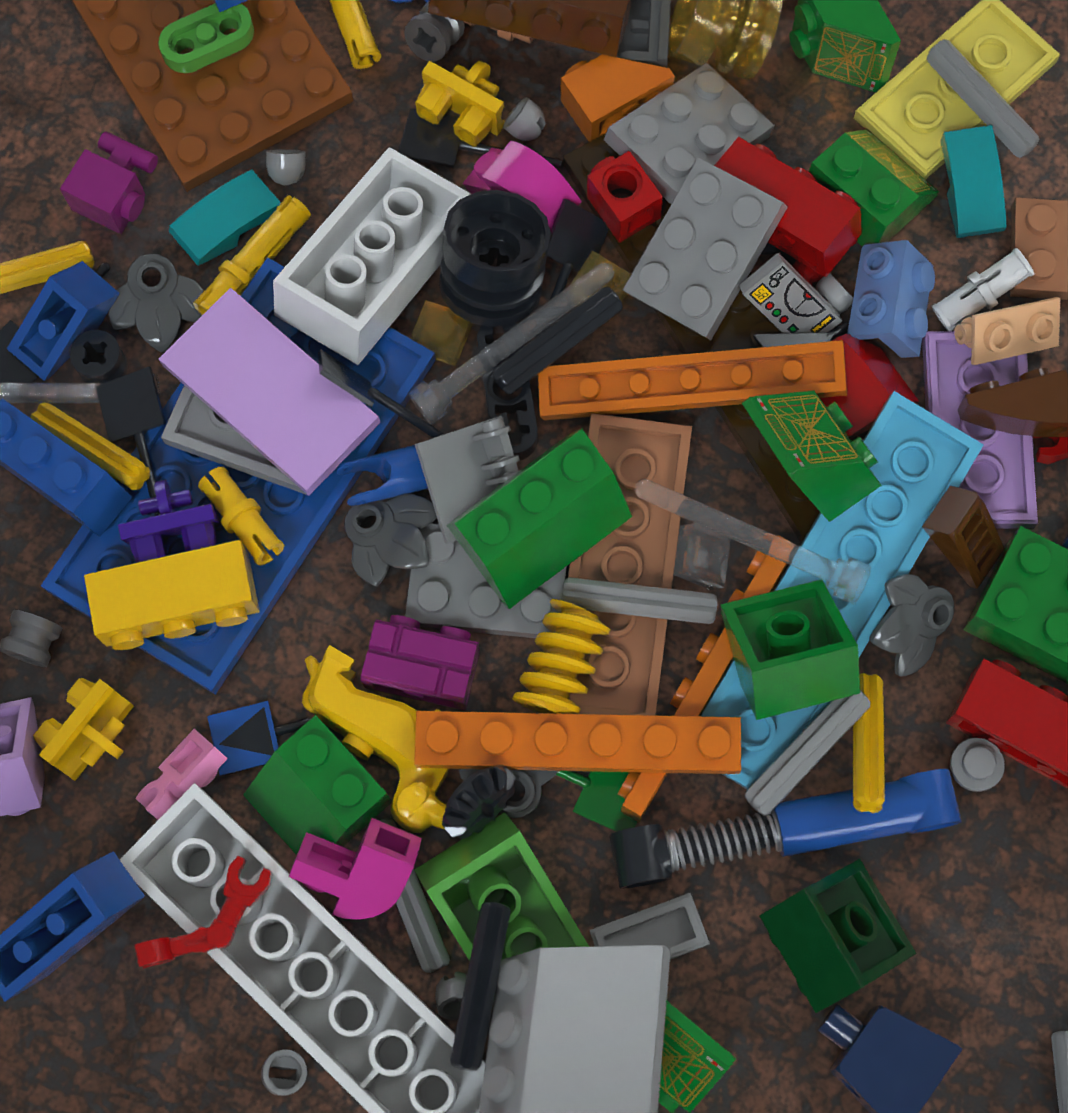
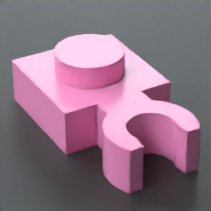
(191, 762)

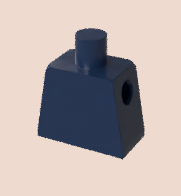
(887, 1059)

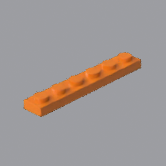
(690, 380)
(692, 695)
(578, 742)

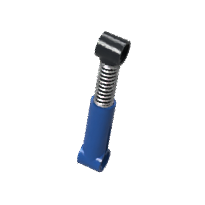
(794, 827)

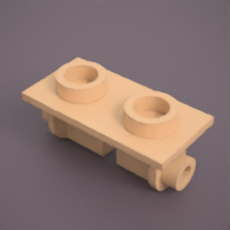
(1011, 331)

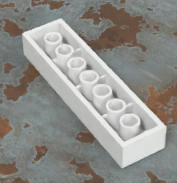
(304, 965)

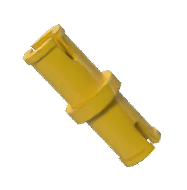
(241, 515)

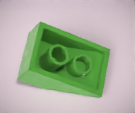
(503, 870)

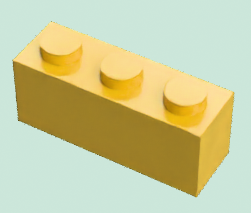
(172, 595)

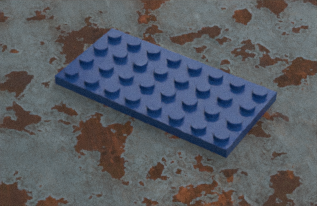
(298, 520)

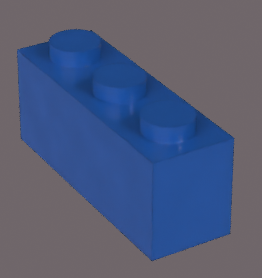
(58, 471)
(64, 923)

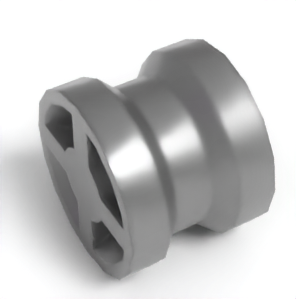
(432, 35)
(30, 638)

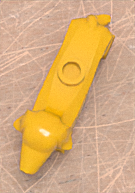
(378, 728)

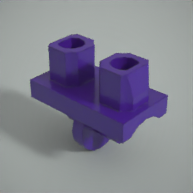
(148, 534)

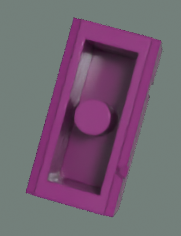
(421, 662)

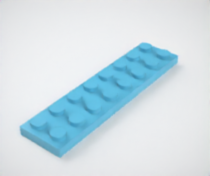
(915, 466)

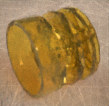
(736, 28)

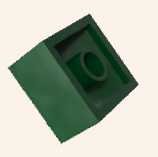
(837, 935)

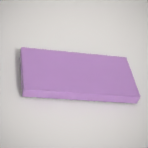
(269, 391)
(1005, 465)

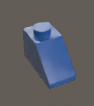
(64, 309)

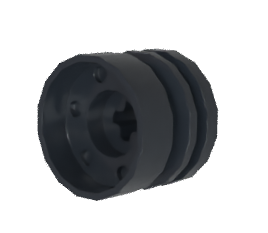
(494, 257)

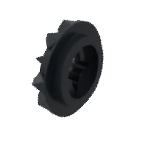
(478, 801)

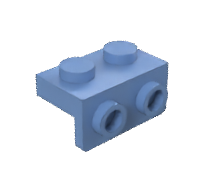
(892, 296)

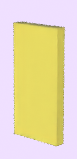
(920, 105)

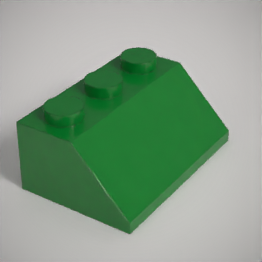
(542, 518)

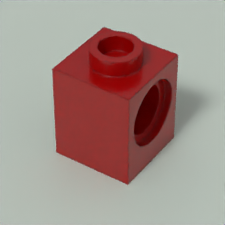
(627, 214)

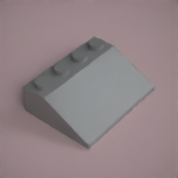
(577, 1031)

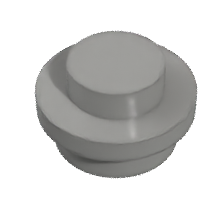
(977, 764)

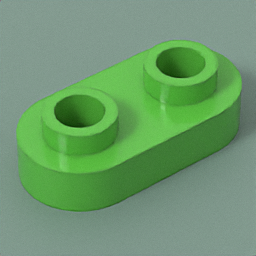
(205, 35)

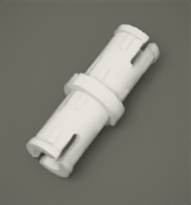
(983, 289)

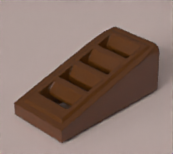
(965, 534)

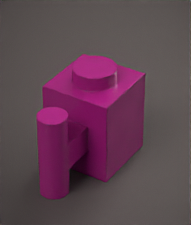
(108, 188)

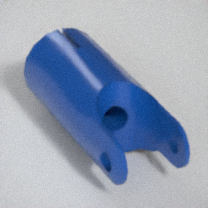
(397, 469)

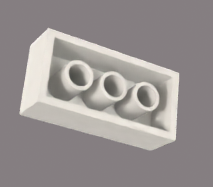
(368, 257)

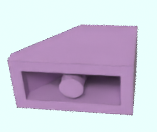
(20, 762)

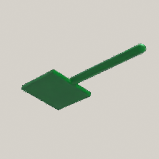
(600, 798)

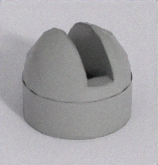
(525, 121)
(285, 165)
(835, 293)
(449, 995)
(284, 1061)

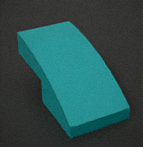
(975, 181)
(221, 216)

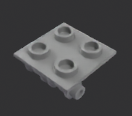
(466, 467)

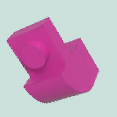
(523, 173)
(362, 880)

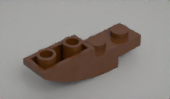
(1027, 407)

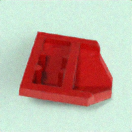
(868, 382)

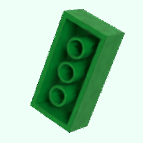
(1027, 604)

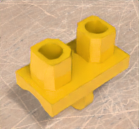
(464, 93)
(87, 730)

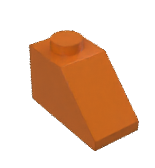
(608, 90)

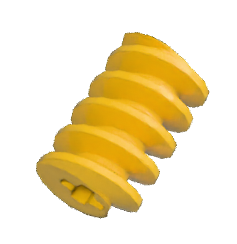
(561, 660)

